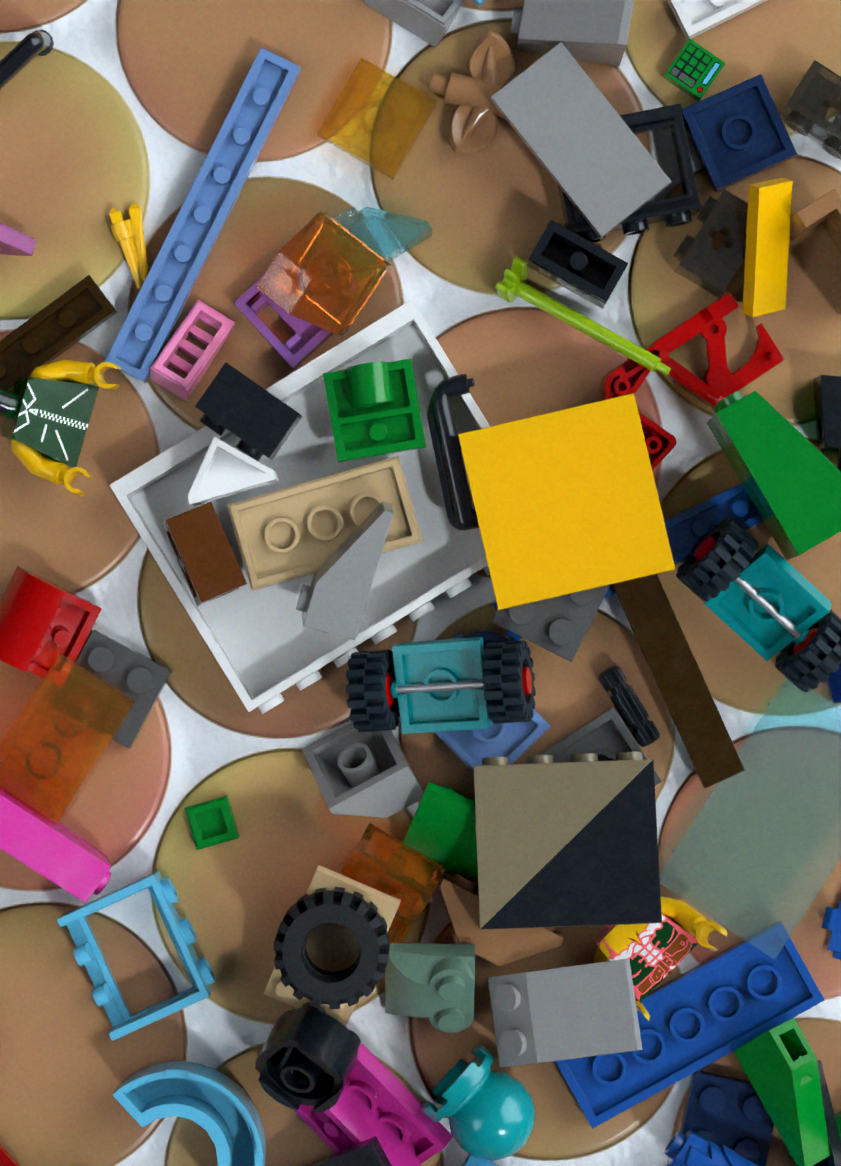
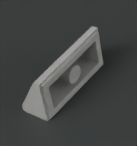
(422, 18)

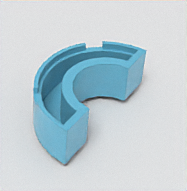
(201, 1096)

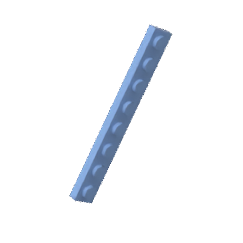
(203, 214)

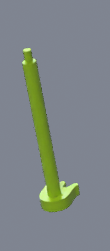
(514, 285)

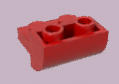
(42, 623)

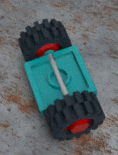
(765, 603)
(441, 685)

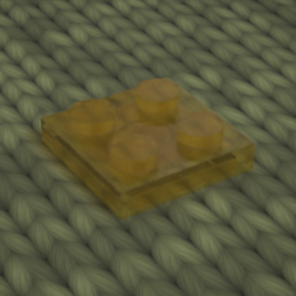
(377, 118)

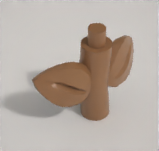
(475, 118)

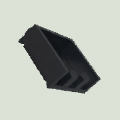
(674, 210)

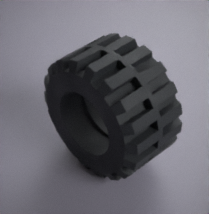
(323, 985)

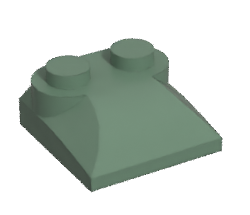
(432, 983)

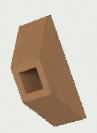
(496, 945)

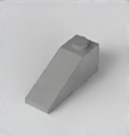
(344, 580)

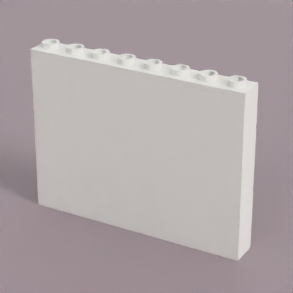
(260, 632)

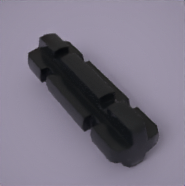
(629, 706)

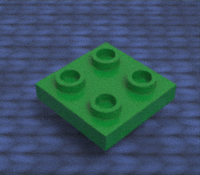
(374, 410)

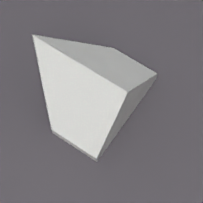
(227, 473)

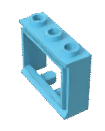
(105, 987)

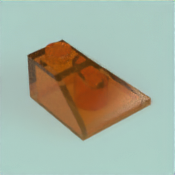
(324, 275)

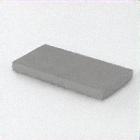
(580, 140)

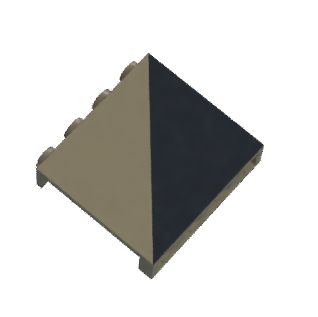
(567, 842)

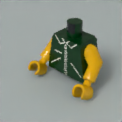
(51, 416)

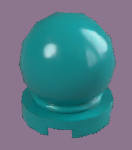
(485, 1108)

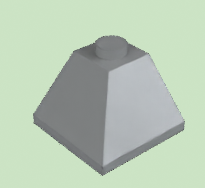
(363, 773)

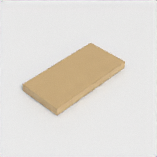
(304, 524)

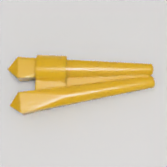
(131, 240)

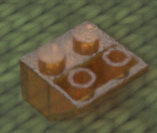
(396, 871)

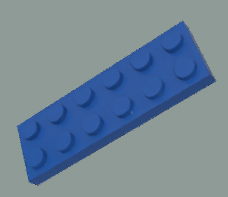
(693, 1025)

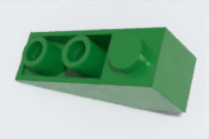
(789, 1087)

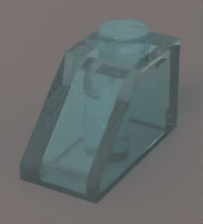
(385, 231)

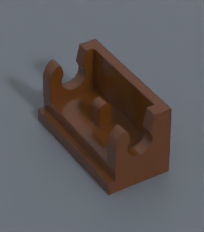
(204, 553)

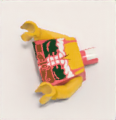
(655, 947)

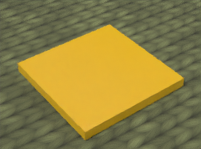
(566, 501)

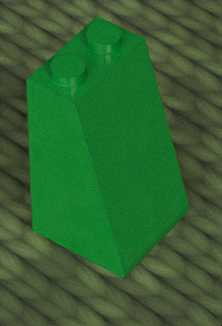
(781, 472)

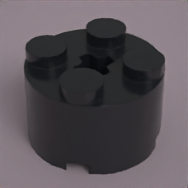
(307, 1059)

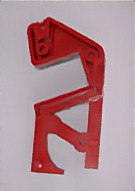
(717, 378)

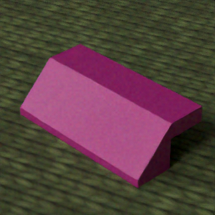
(380, 1107)

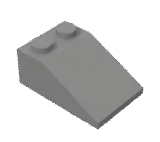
(565, 1013)

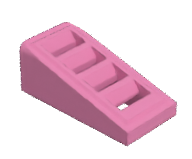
(171, 381)

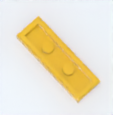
(767, 246)

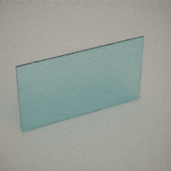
(771, 829)

